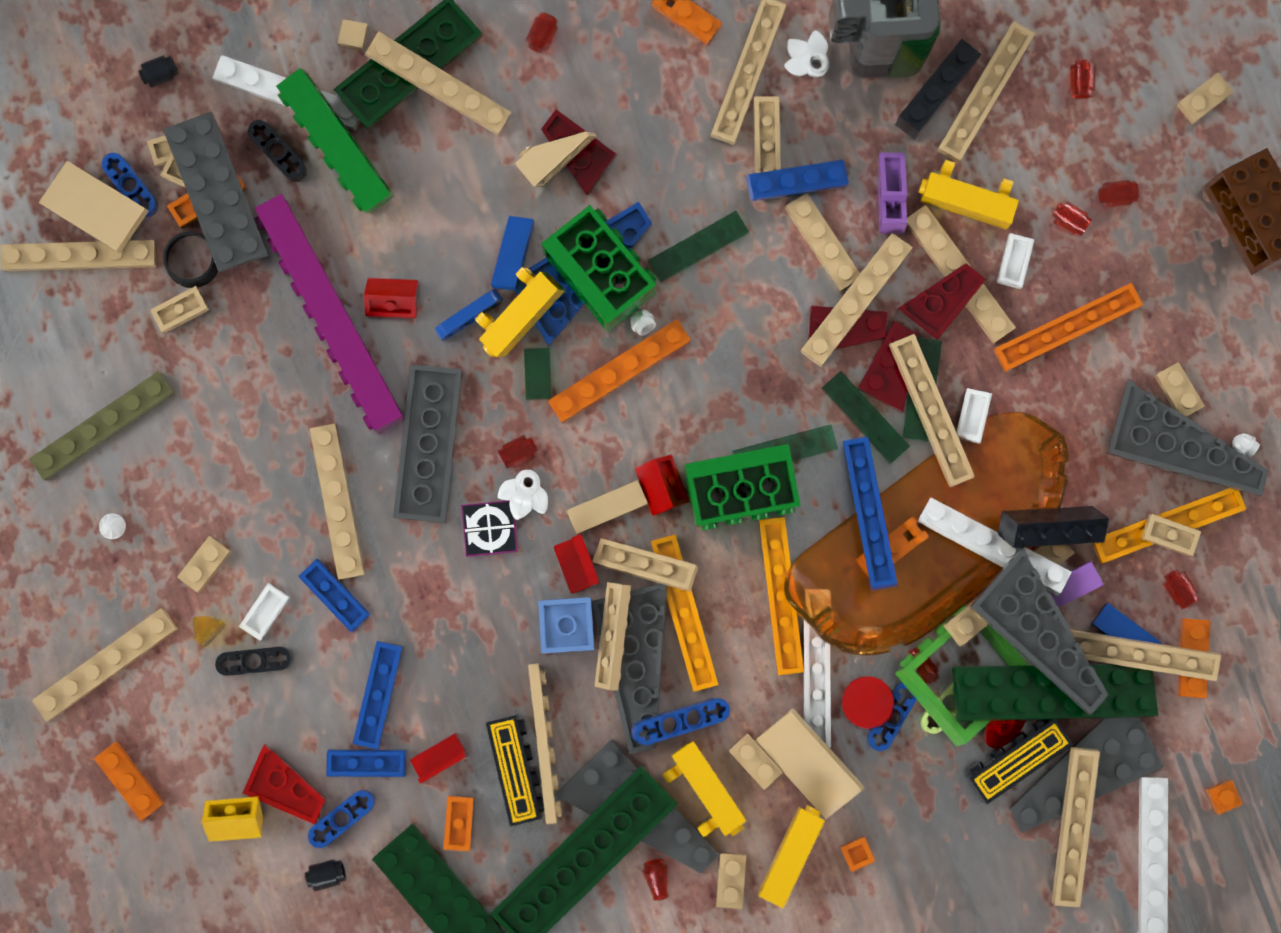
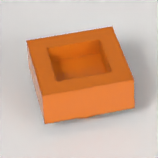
(1224, 796)
(857, 853)

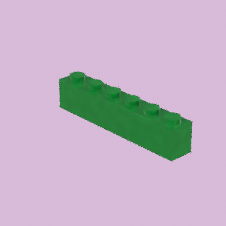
(335, 141)

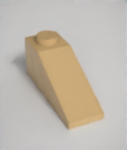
(547, 159)

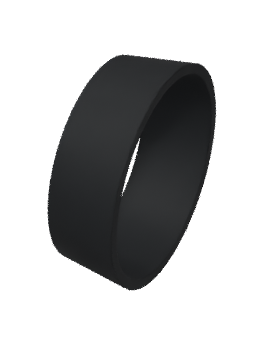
(204, 279)

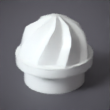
(642, 322)
(1245, 444)
(112, 526)

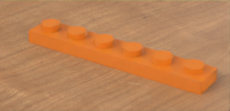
(1068, 327)
(619, 371)

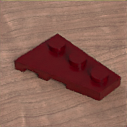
(590, 162)
(943, 302)
(868, 328)
(883, 376)

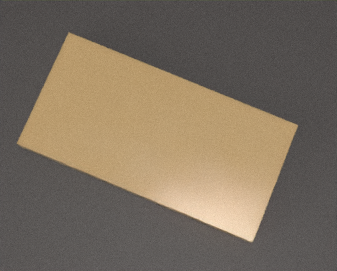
(93, 207)
(809, 763)

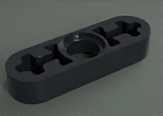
(270, 133)
(234, 656)

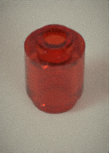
(542, 32)
(1082, 79)
(1118, 193)
(1071, 218)
(517, 452)
(1180, 588)

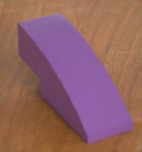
(892, 193)
(1080, 582)

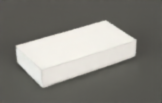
(1015, 261)
(973, 415)
(264, 611)

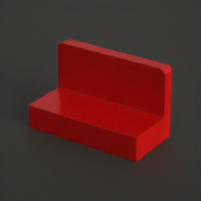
(391, 298)
(661, 484)
(576, 564)
(438, 758)

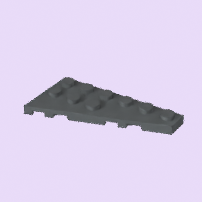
(1168, 440)
(1033, 624)
(641, 661)
(1123, 757)
(672, 836)

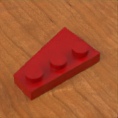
(283, 787)

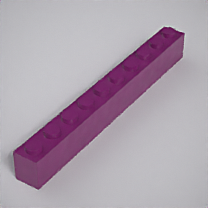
(329, 313)

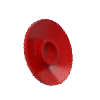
(1000, 732)

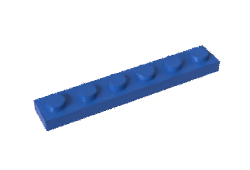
(870, 513)

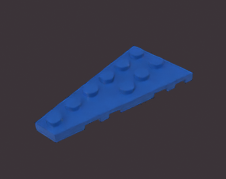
(632, 225)

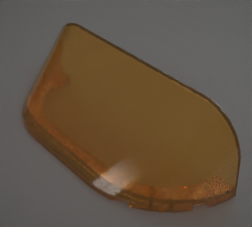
(1014, 469)

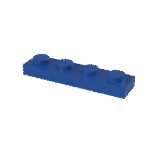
(797, 180)
(377, 695)

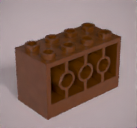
(1250, 208)

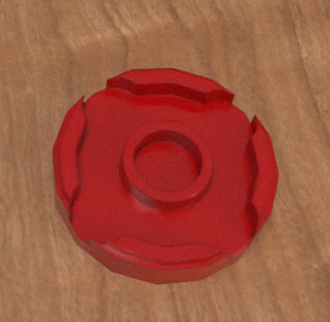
(868, 702)

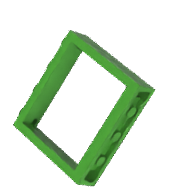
(958, 734)

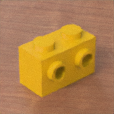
(233, 819)

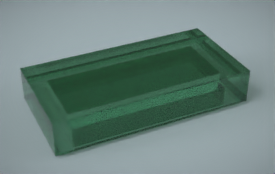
(537, 374)

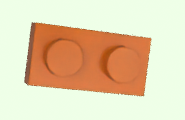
(458, 823)

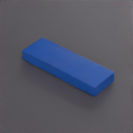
(512, 253)
(334, 595)
(1116, 624)
(366, 763)

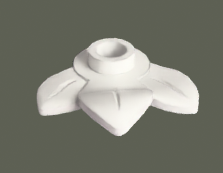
(806, 53)
(524, 498)

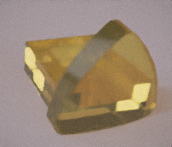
(206, 629)

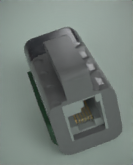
(886, 35)

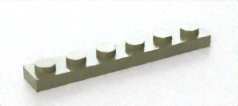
(101, 426)

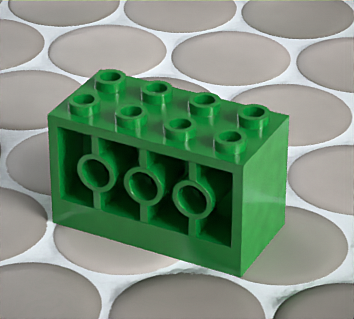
(594, 284)
(751, 471)

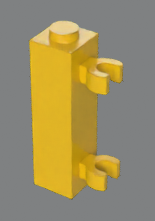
(967, 199)
(520, 314)
(709, 790)
(791, 856)

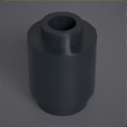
(158, 71)
(325, 874)

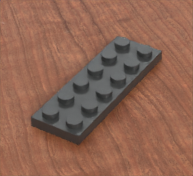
(215, 192)
(428, 443)

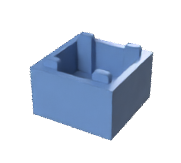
(566, 625)

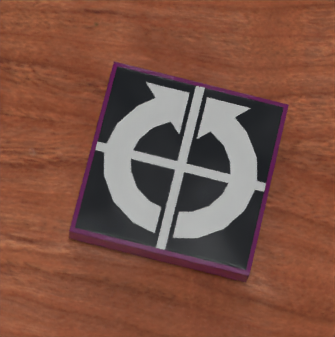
(489, 529)

